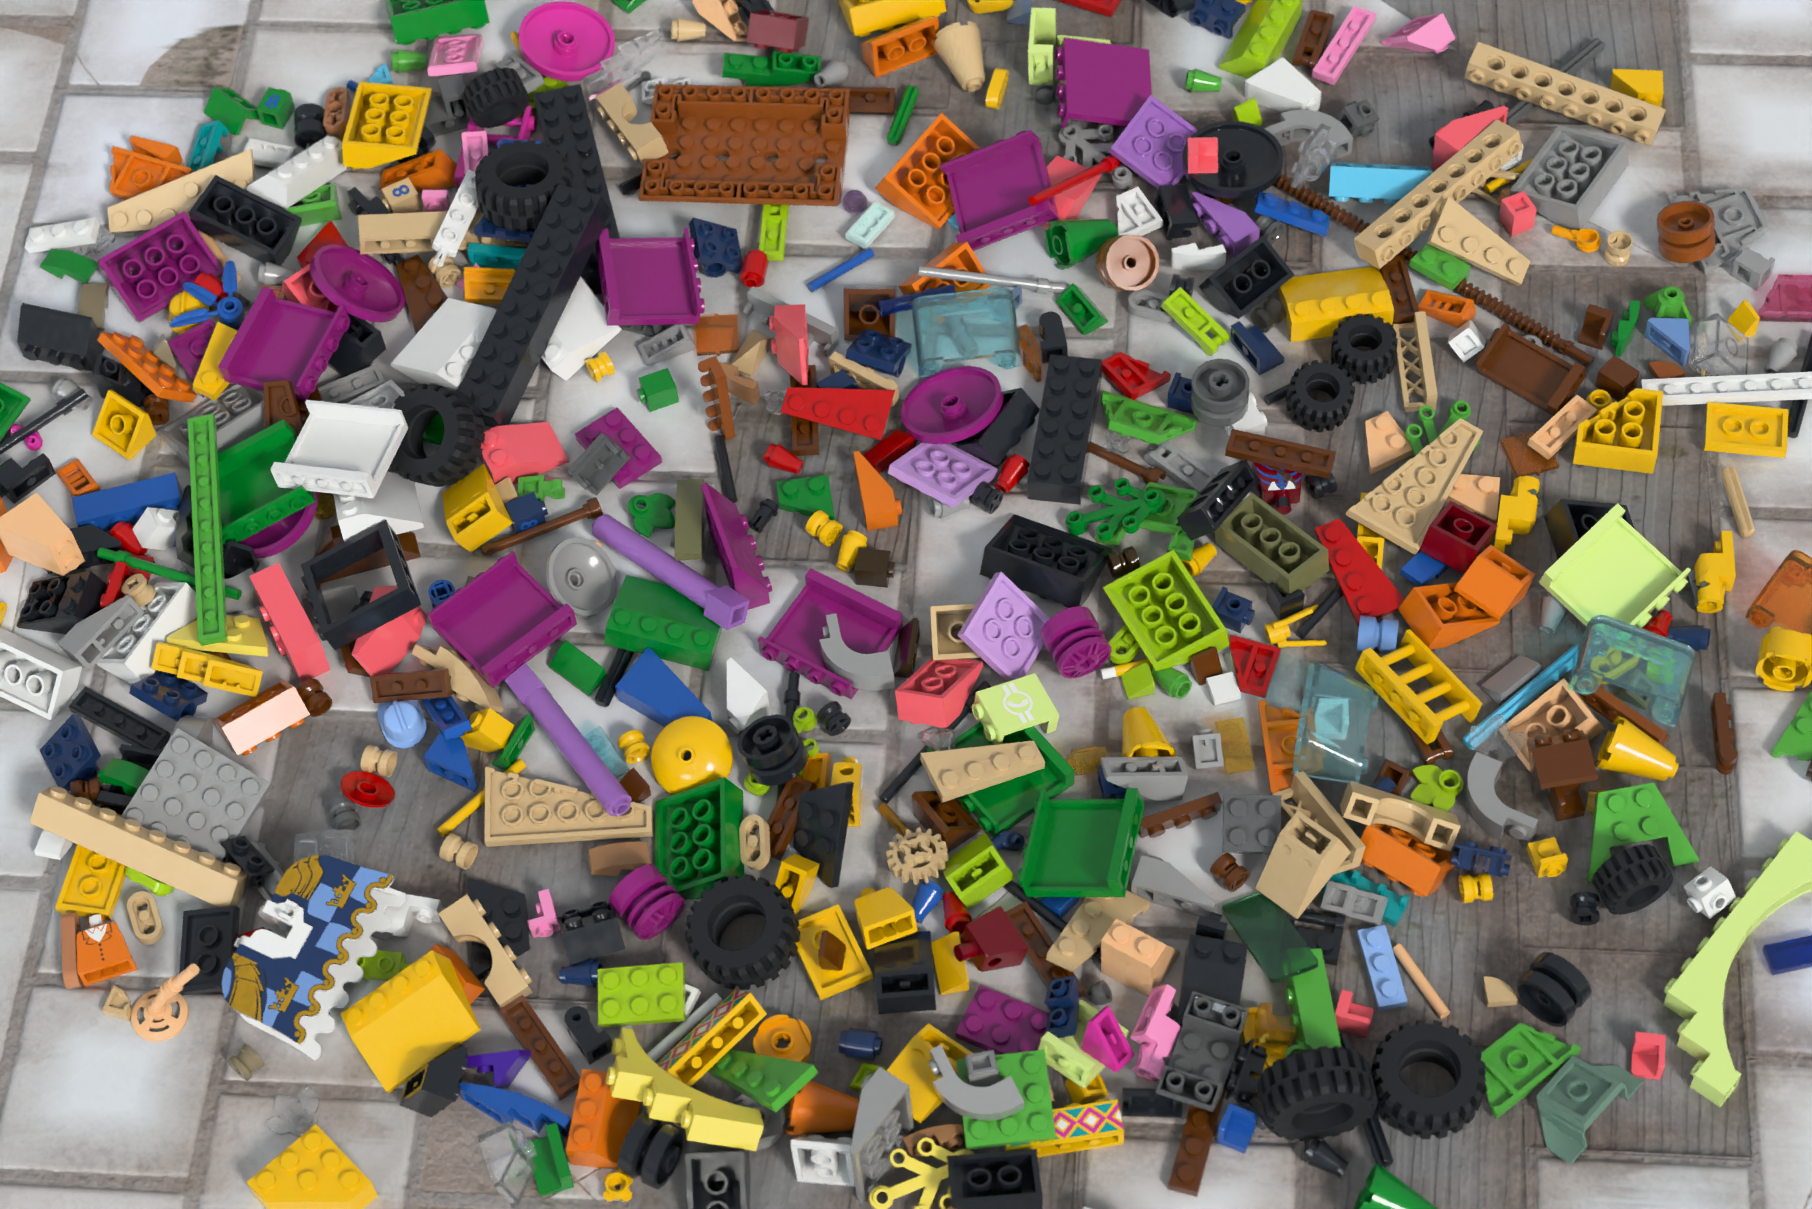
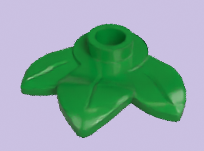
(654, 515)

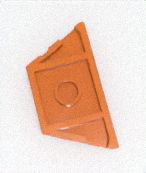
(139, 173)
(1279, 740)

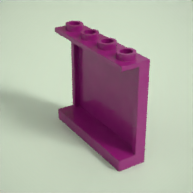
(1101, 81)
(994, 187)
(649, 280)
(283, 343)
(501, 620)
(863, 625)

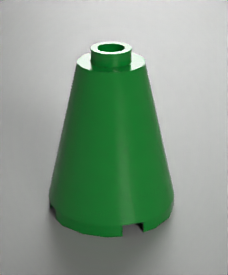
(1077, 239)
(1389, 1192)

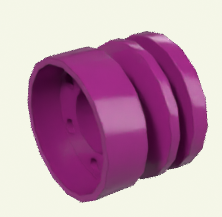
(1075, 642)
(646, 901)

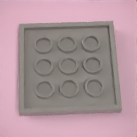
(197, 796)

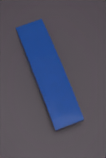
(508, 1106)

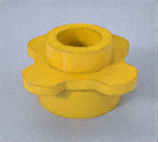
(611, 1181)

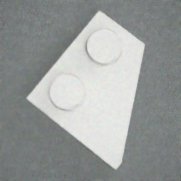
(1136, 214)

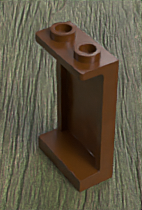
(1529, 370)

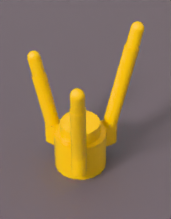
(1279, 630)

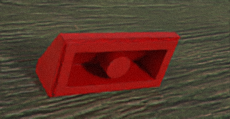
(889, 450)

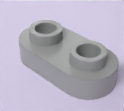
(1151, 305)

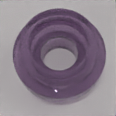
(854, 201)

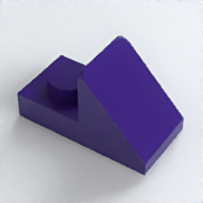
(504, 1065)

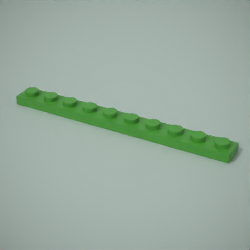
(207, 530)

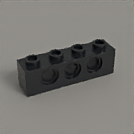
(1217, 500)

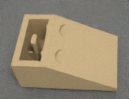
(1300, 864)

